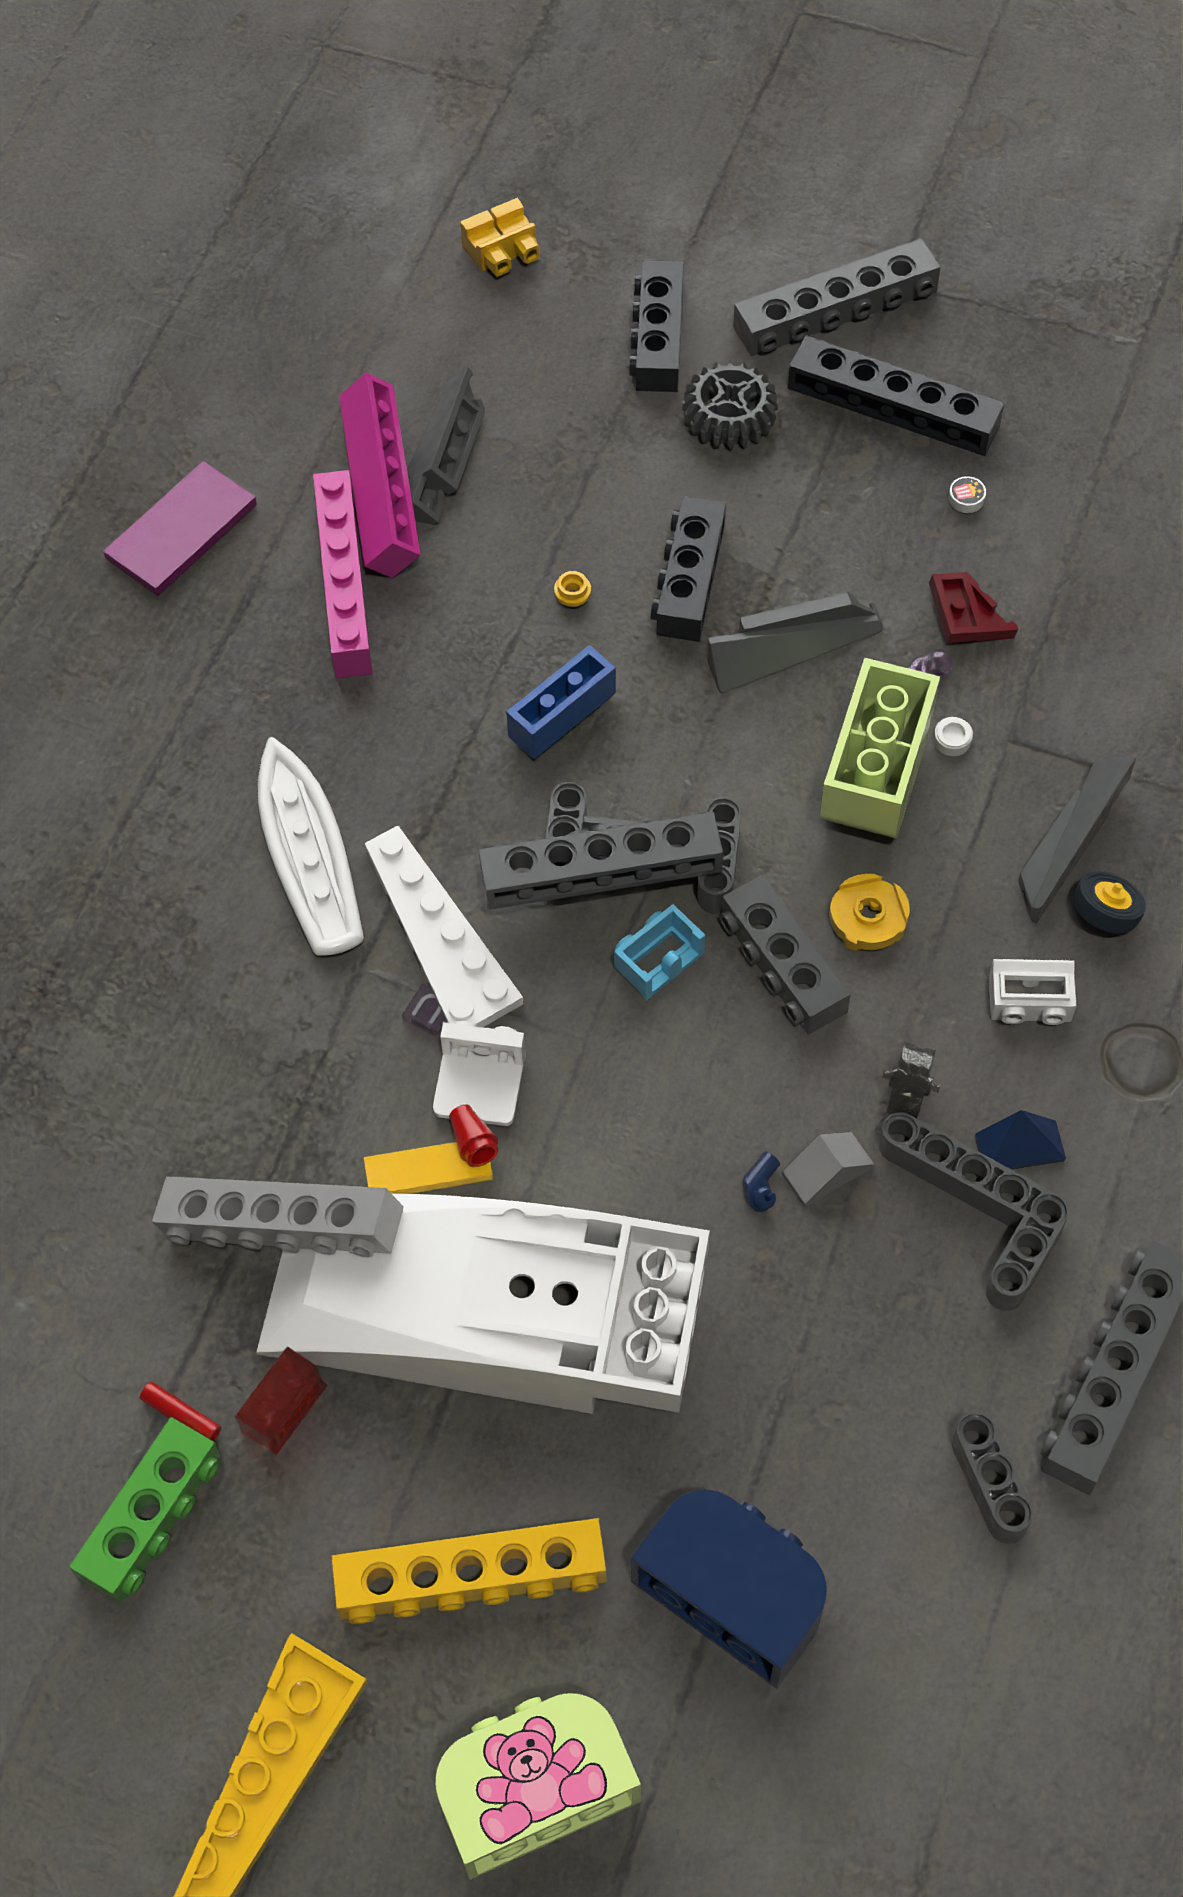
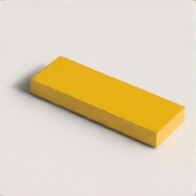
(423, 1170)

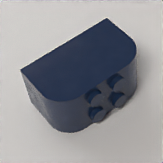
(734, 1580)

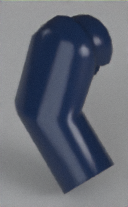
(757, 1185)

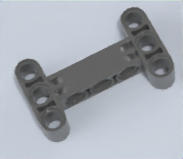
(564, 821)

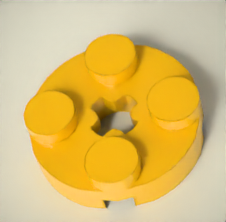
(865, 932)

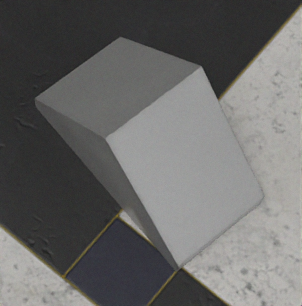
(826, 1166)

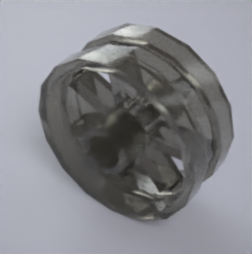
(911, 1080)

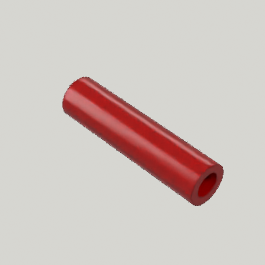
(174, 1407)

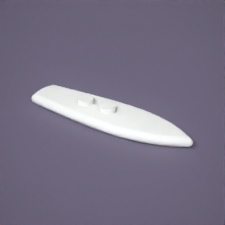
(307, 851)

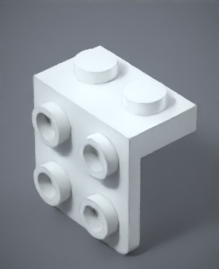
(480, 1070)

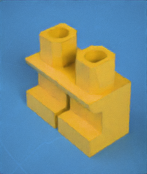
(500, 237)

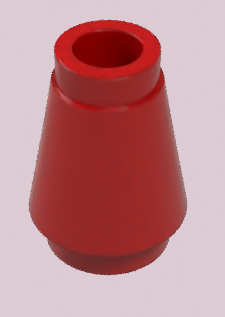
(473, 1136)

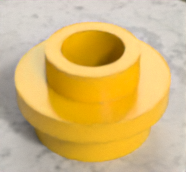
(572, 581)

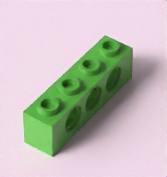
(173, 1448)

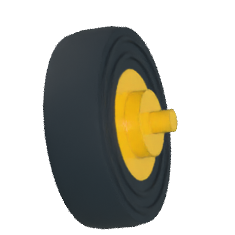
(1109, 902)

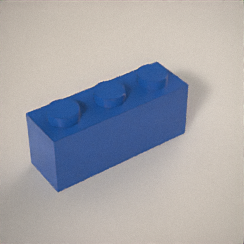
(561, 702)

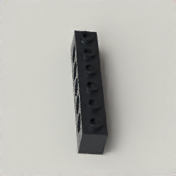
(895, 395)

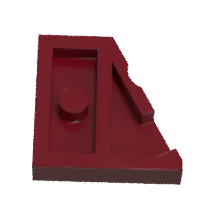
(966, 610)

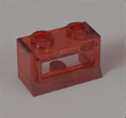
(281, 1401)

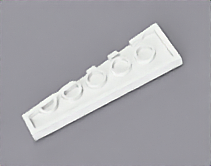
(450, 952)

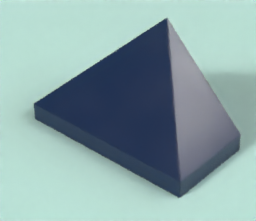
(1022, 1141)

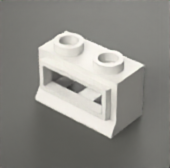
(1017, 1008)

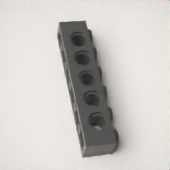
(836, 297)
(588, 875)
(1083, 1464)

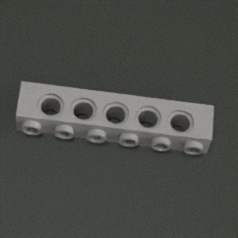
(278, 1215)

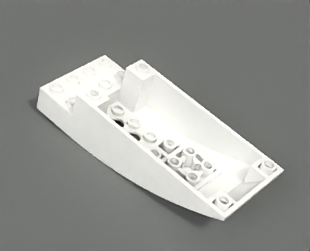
(446, 1313)

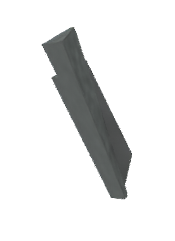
(444, 448)
(789, 637)

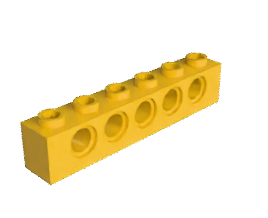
(446, 1558)

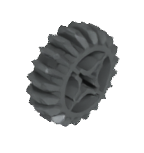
(731, 395)

